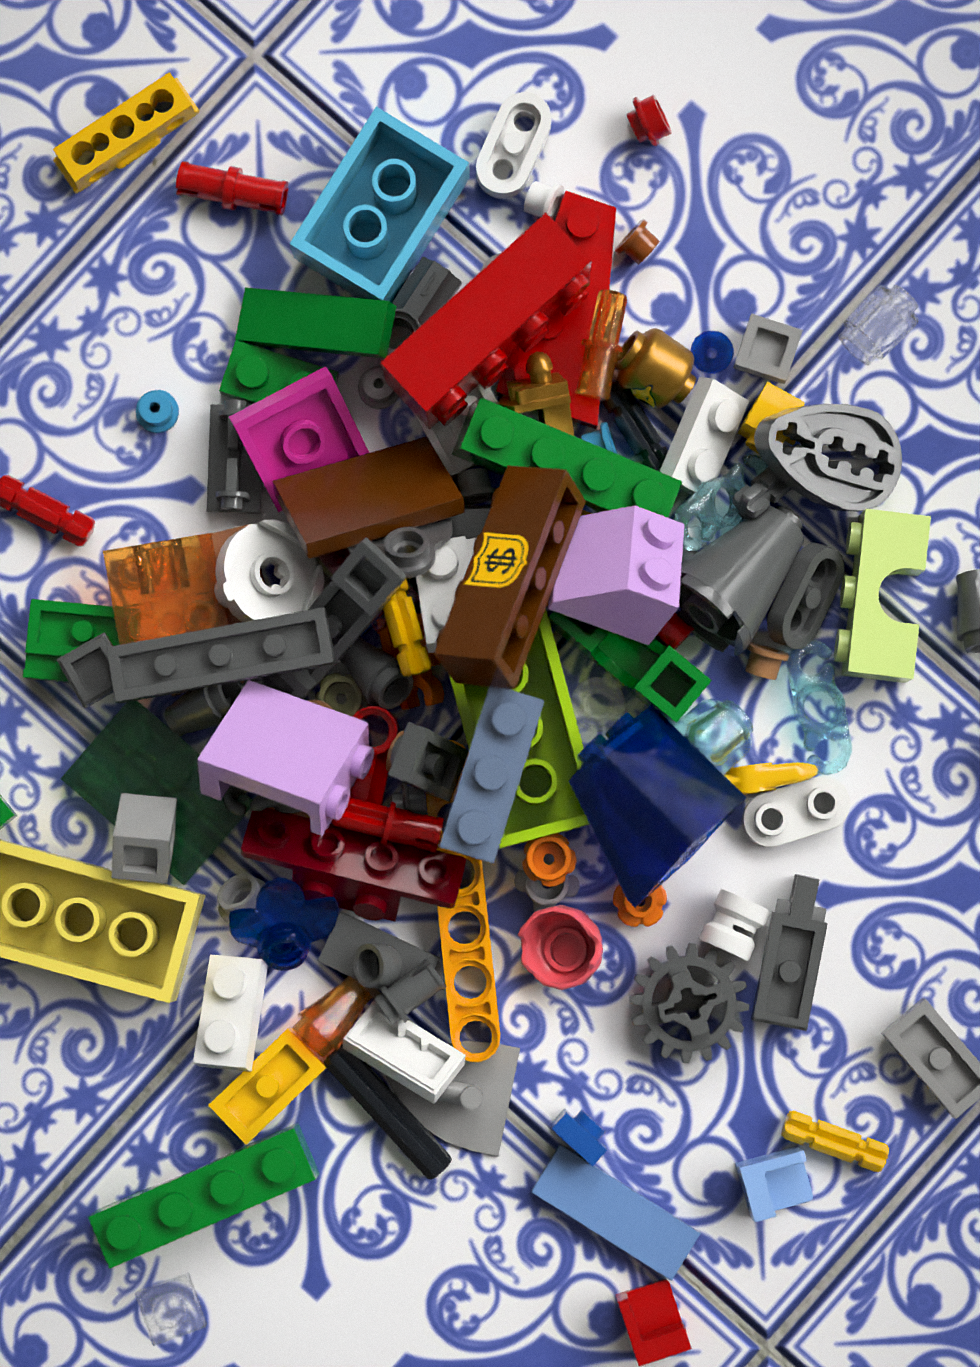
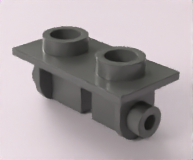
(231, 474)

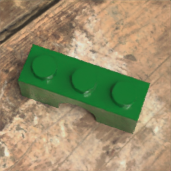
(649, 671)

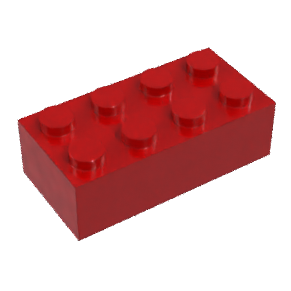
(488, 322)

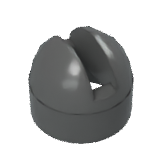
(377, 964)

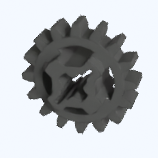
(697, 1026)

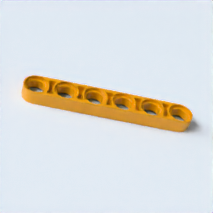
(477, 953)

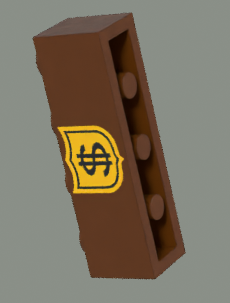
(510, 577)

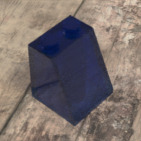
(650, 799)

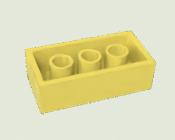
(94, 926)

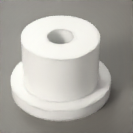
(544, 199)

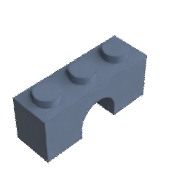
(491, 774)

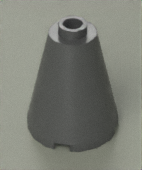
(737, 577)

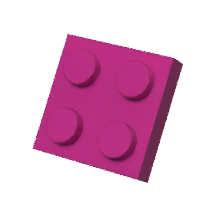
(298, 430)

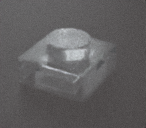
(170, 1309)

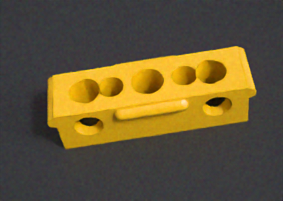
(124, 151)

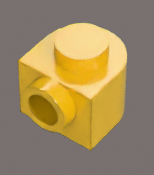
(769, 402)

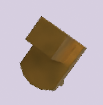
(541, 392)

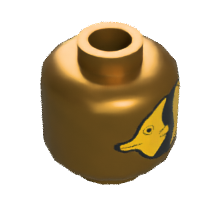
(655, 368)

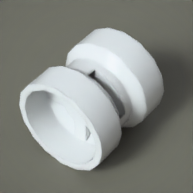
(745, 917)

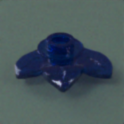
(283, 923)

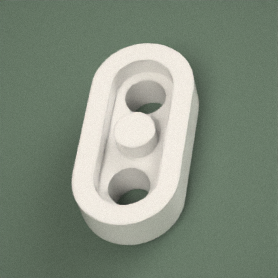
(513, 147)
(796, 811)

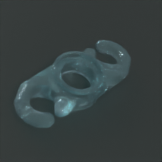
(703, 507)
(834, 729)

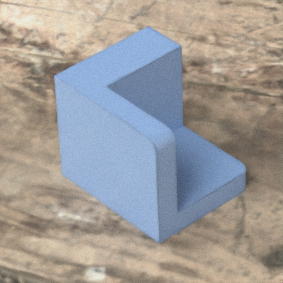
(774, 1182)

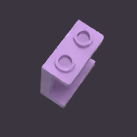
(287, 753)

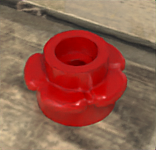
(648, 120)

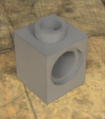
(144, 838)

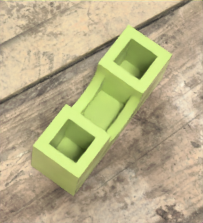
(873, 642)

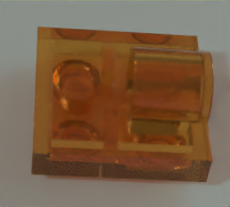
(163, 588)

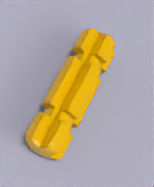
(406, 633)
(835, 1141)

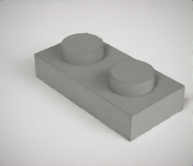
(936, 1057)

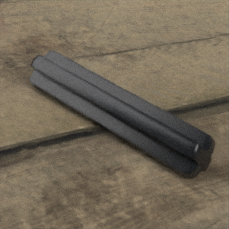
(389, 1112)

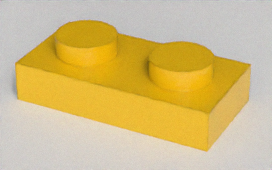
(274, 1082)

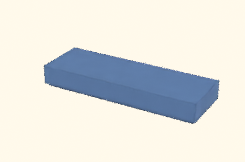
(615, 1212)

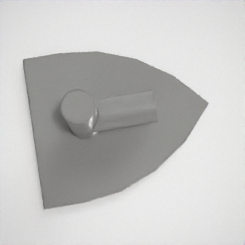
(473, 1105)

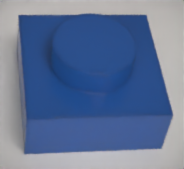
(581, 1134)

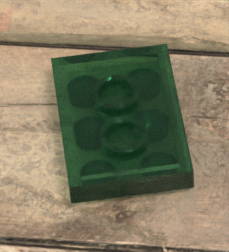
(146, 758)

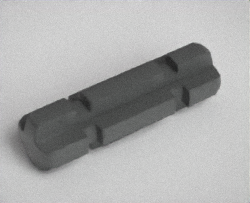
(764, 489)

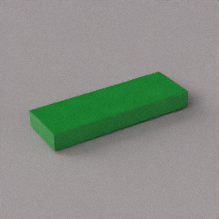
(316, 322)

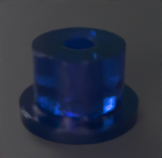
(712, 342)

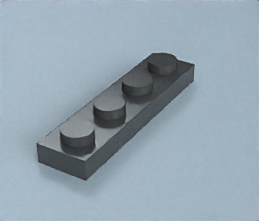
(221, 655)

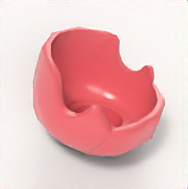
(561, 946)

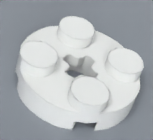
(239, 577)

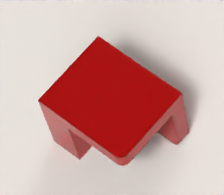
(653, 1322)

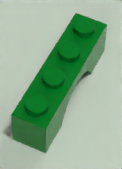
(607, 481)
(203, 1196)

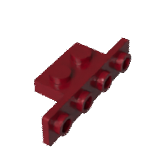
(353, 865)

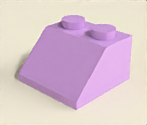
(622, 572)

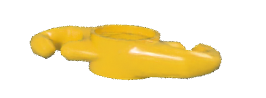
(768, 776)

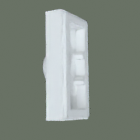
(404, 1053)

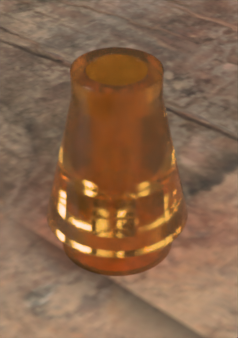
(331, 1016)

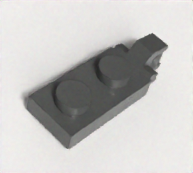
(791, 958)

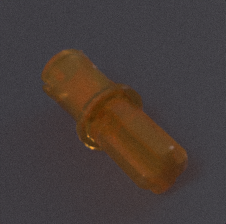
(602, 346)

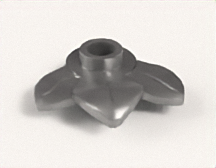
(413, 547)

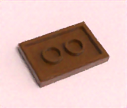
(368, 497)

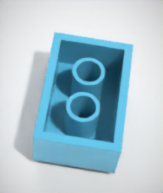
(380, 208)

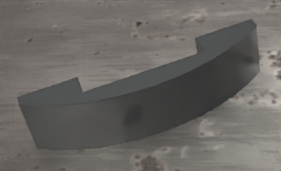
(352, 603)

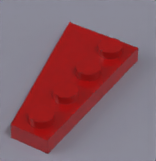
(592, 230)

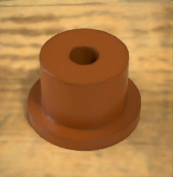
(638, 242)

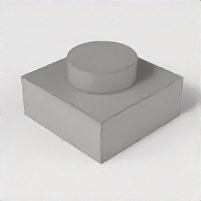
(768, 349)

